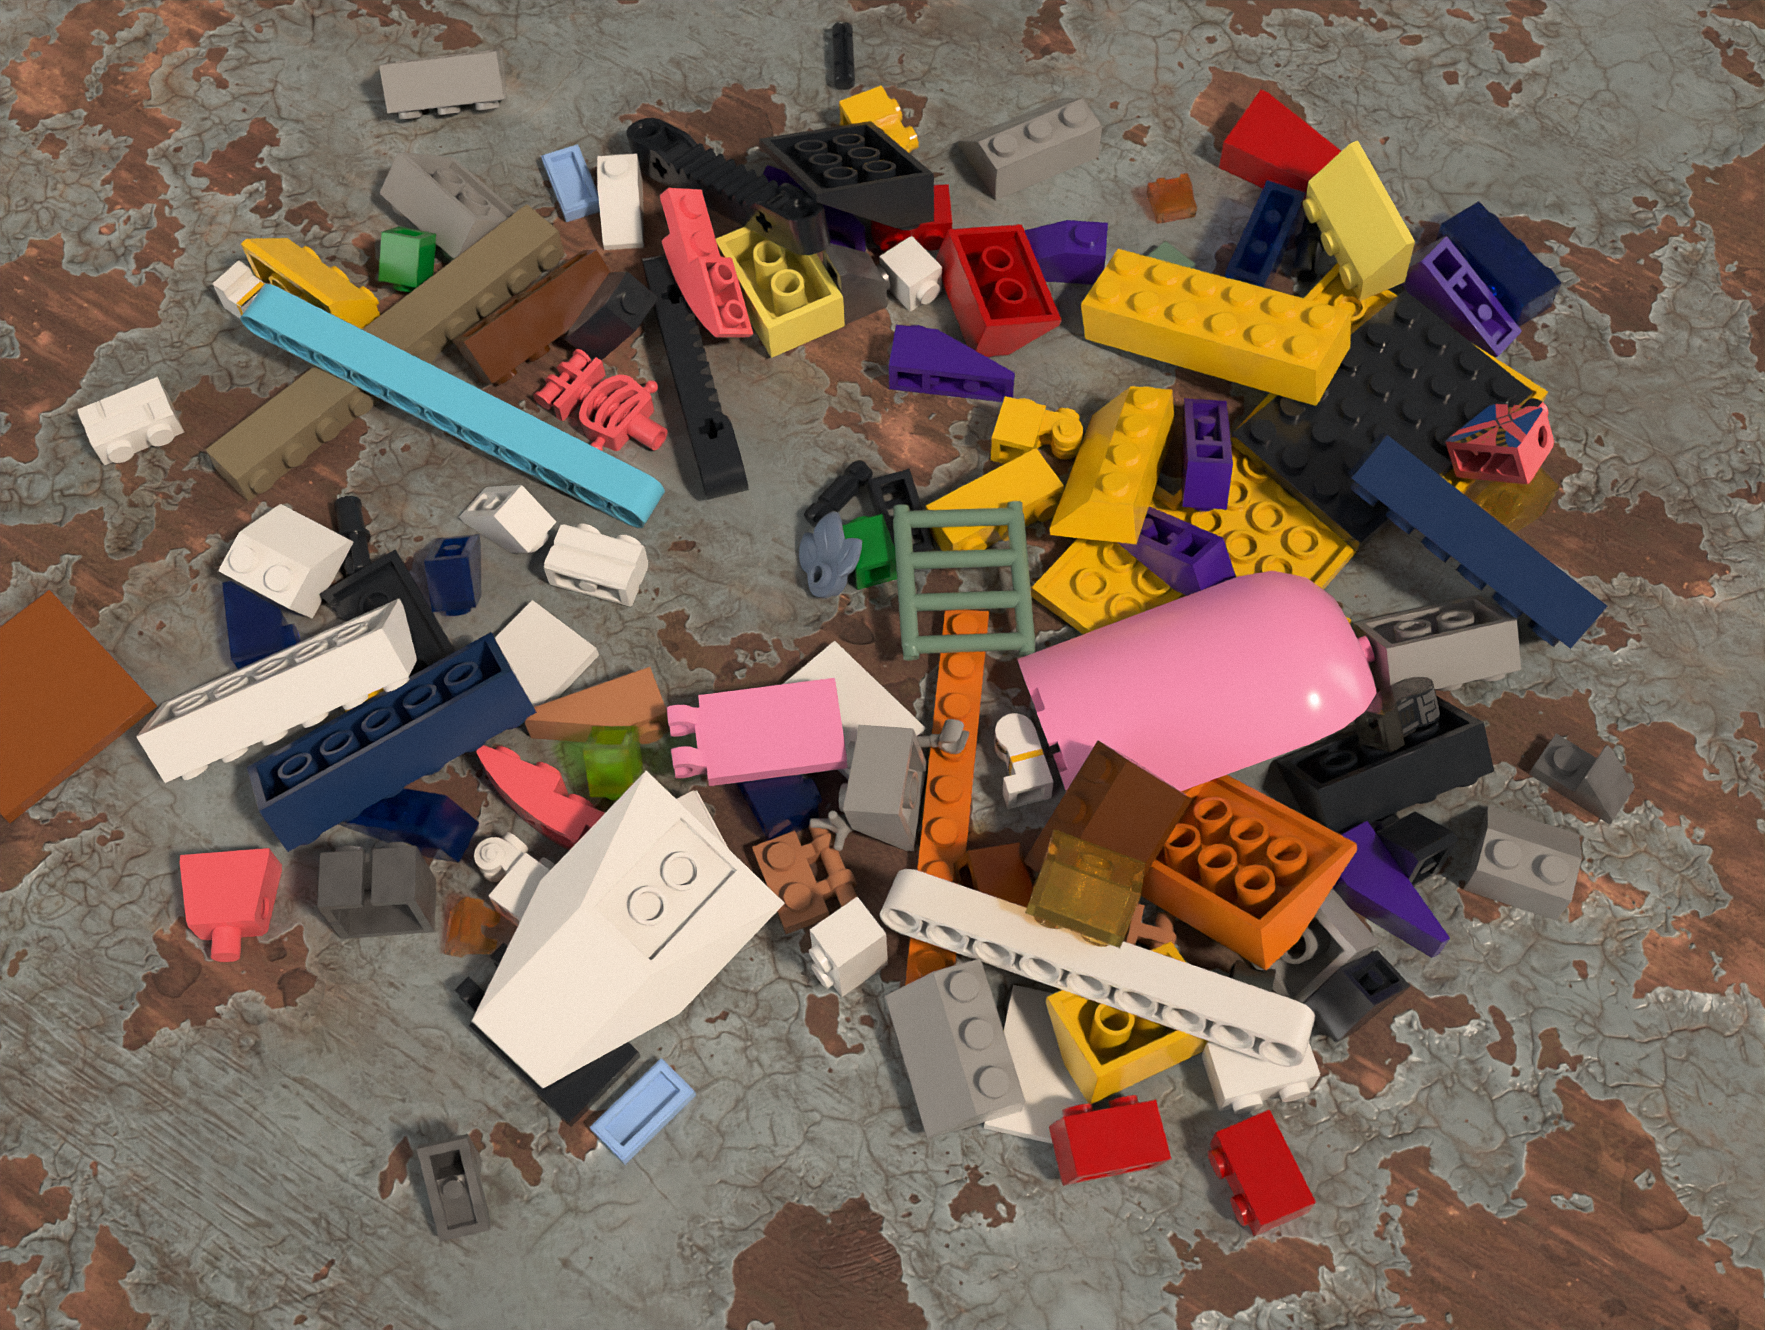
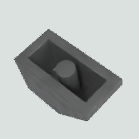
(858, 281)

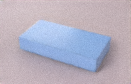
(571, 182)
(643, 1111)

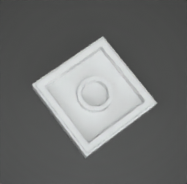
(544, 653)

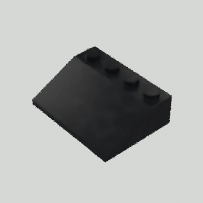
(858, 173)

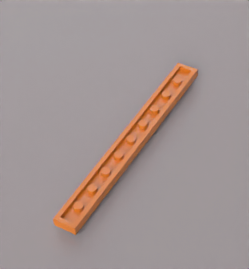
(949, 776)

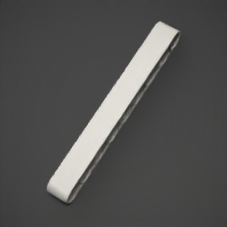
(1121, 978)

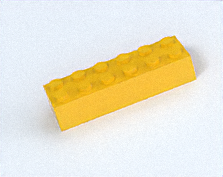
(1217, 326)

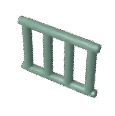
(910, 602)

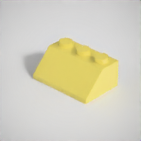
(1359, 223)

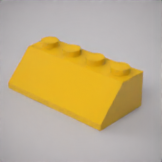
(1117, 468)

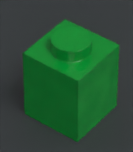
(406, 257)
(877, 554)

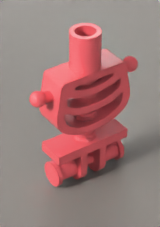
(620, 403)

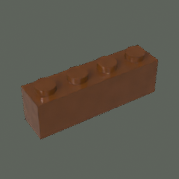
(532, 319)

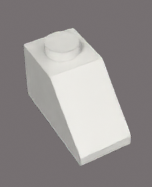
(620, 201)
(509, 518)

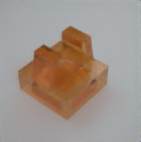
(1172, 199)
(464, 928)

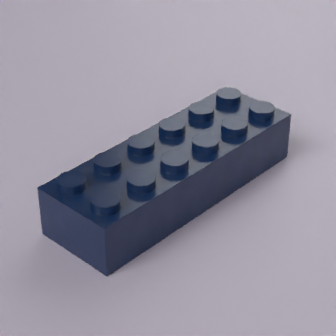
(1484, 546)
(388, 742)

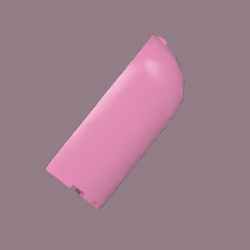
(1205, 680)

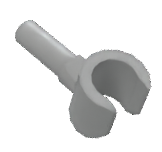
(950, 740)

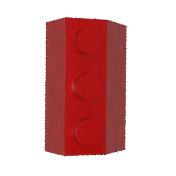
(996, 288)

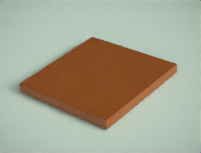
(57, 702)

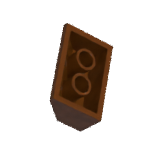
(1115, 807)

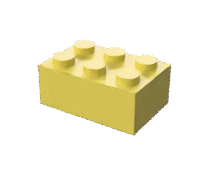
(784, 292)

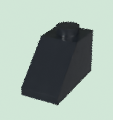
(611, 315)
(1416, 844)
(1355, 995)

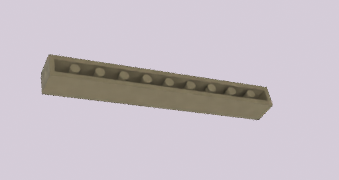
(421, 324)

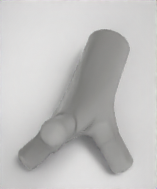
(835, 823)

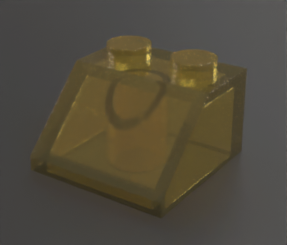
(1086, 890)

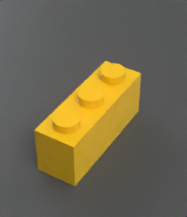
(1022, 479)

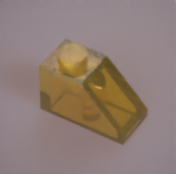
(1516, 503)

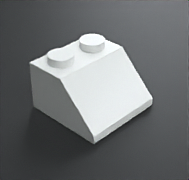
(287, 559)

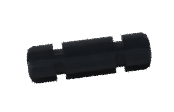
(843, 55)
(839, 492)

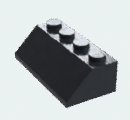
(1355, 783)

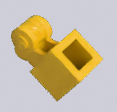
(882, 111)
(1028, 425)

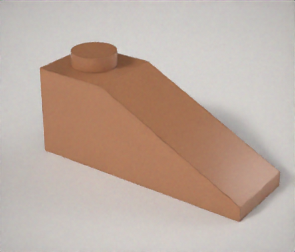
(618, 702)

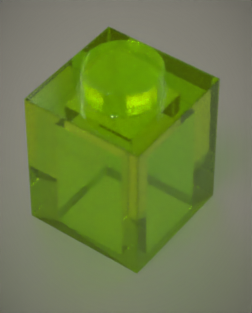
(612, 760)

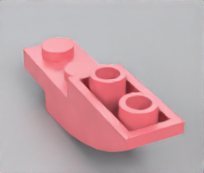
(702, 275)
(539, 796)

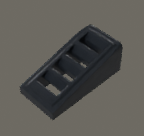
(894, 483)

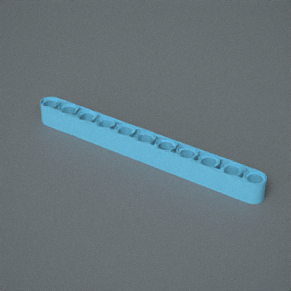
(453, 405)

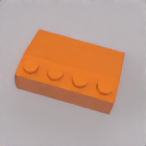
(1246, 869)

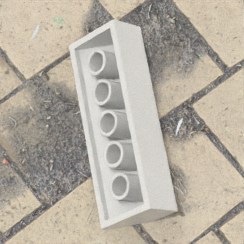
(280, 693)

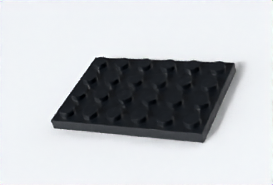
(1398, 378)

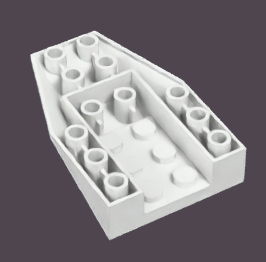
(620, 935)

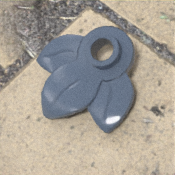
(828, 556)

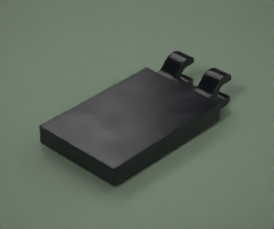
(573, 1093)

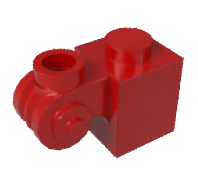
(928, 235)

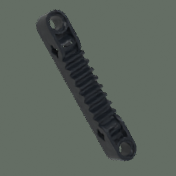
(773, 211)
(708, 428)

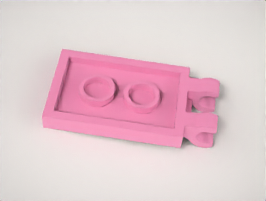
(760, 733)

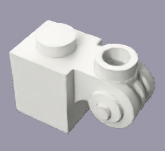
(518, 874)

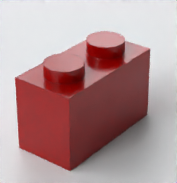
(1109, 1140)
(1260, 1173)

